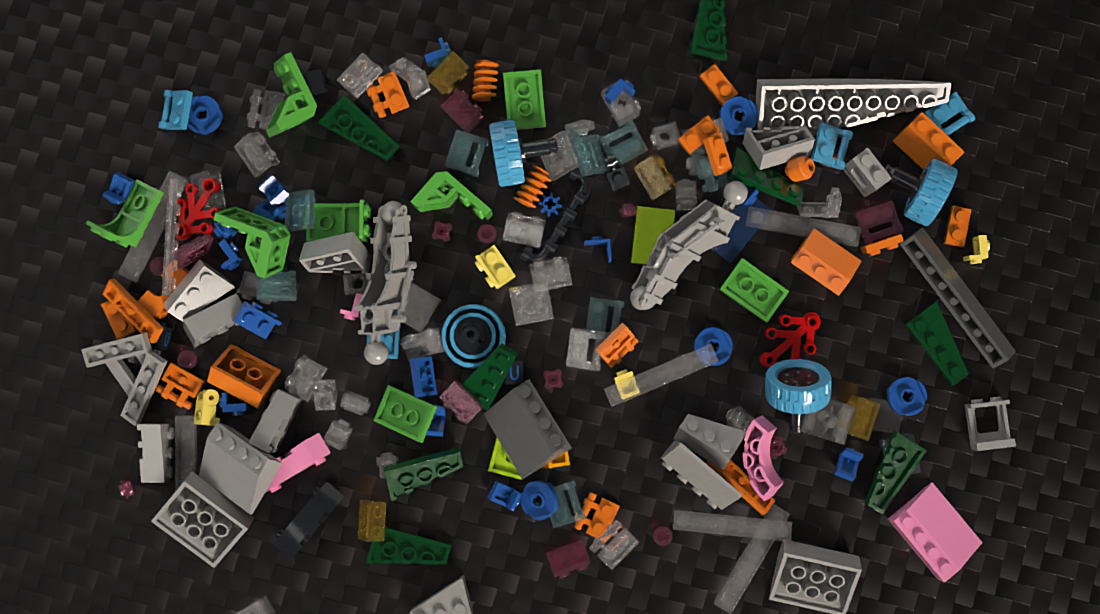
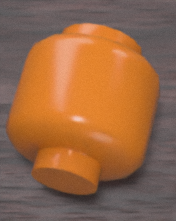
(800, 168)

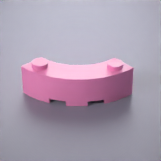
(298, 459)
(758, 460)

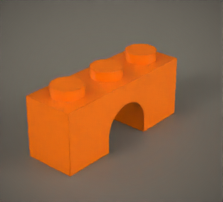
(153, 303)

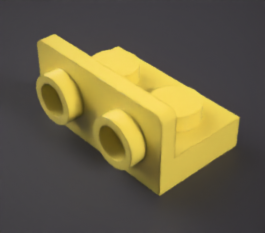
(495, 267)

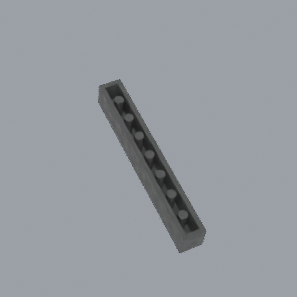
(958, 298)

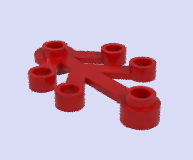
(210, 187)
(793, 337)

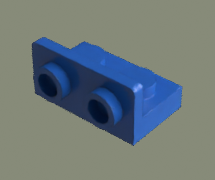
(255, 320)
(423, 376)

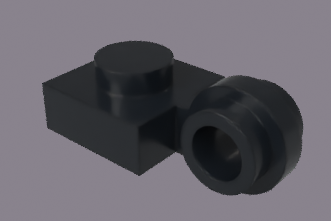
(616, 176)

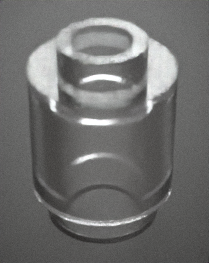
(355, 403)

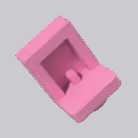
(352, 314)

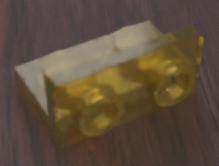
(448, 73)
(655, 176)
(863, 417)
(371, 521)

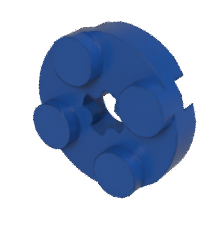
(744, 106)
(213, 119)
(716, 336)
(916, 401)
(549, 499)

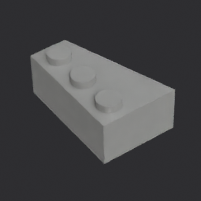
(777, 146)
(336, 253)
(212, 320)
(275, 421)
(710, 439)
(156, 452)
(449, 600)

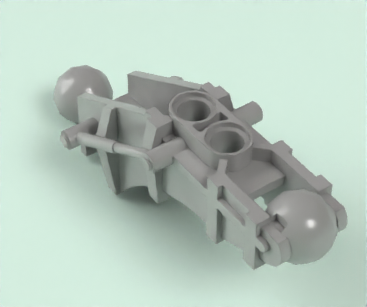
(683, 242)
(389, 280)

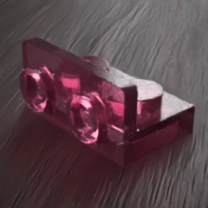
(462, 111)
(193, 250)
(461, 402)
(568, 558)

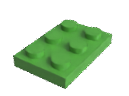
(525, 99)
(754, 290)
(405, 414)

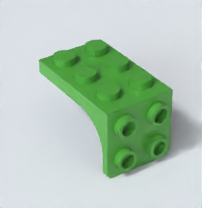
(133, 216)
(341, 219)

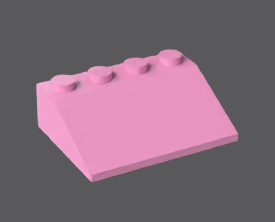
(936, 532)

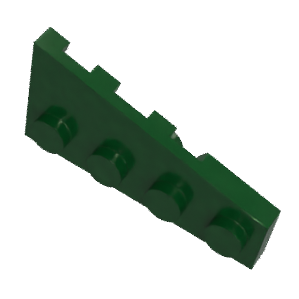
(709, 30)
(355, 126)
(765, 180)
(936, 340)
(489, 376)
(895, 468)
(409, 474)
(408, 549)

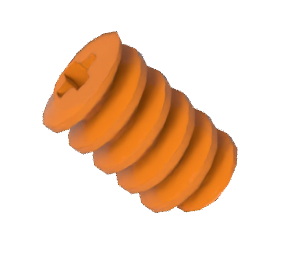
(484, 80)
(533, 187)

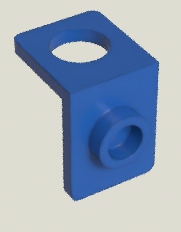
(600, 241)

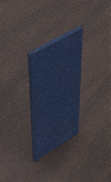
(739, 233)

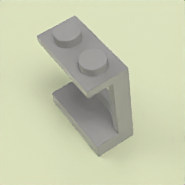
(866, 172)
(989, 440)

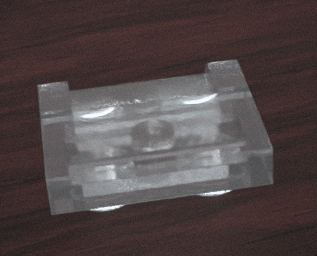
(579, 348)

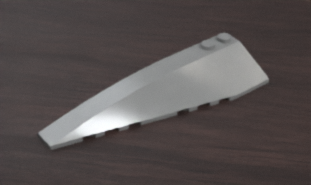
(841, 101)

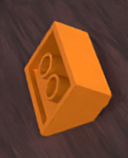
(926, 141)
(826, 261)
(243, 375)

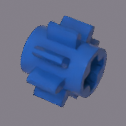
(546, 201)
(226, 232)

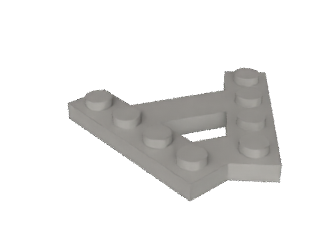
(138, 389)

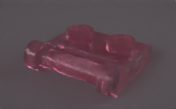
(876, 216)

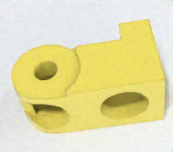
(206, 408)

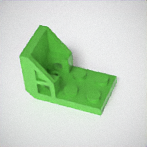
(300, 103)
(433, 196)
(274, 237)

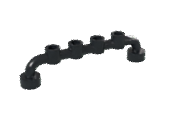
(560, 229)

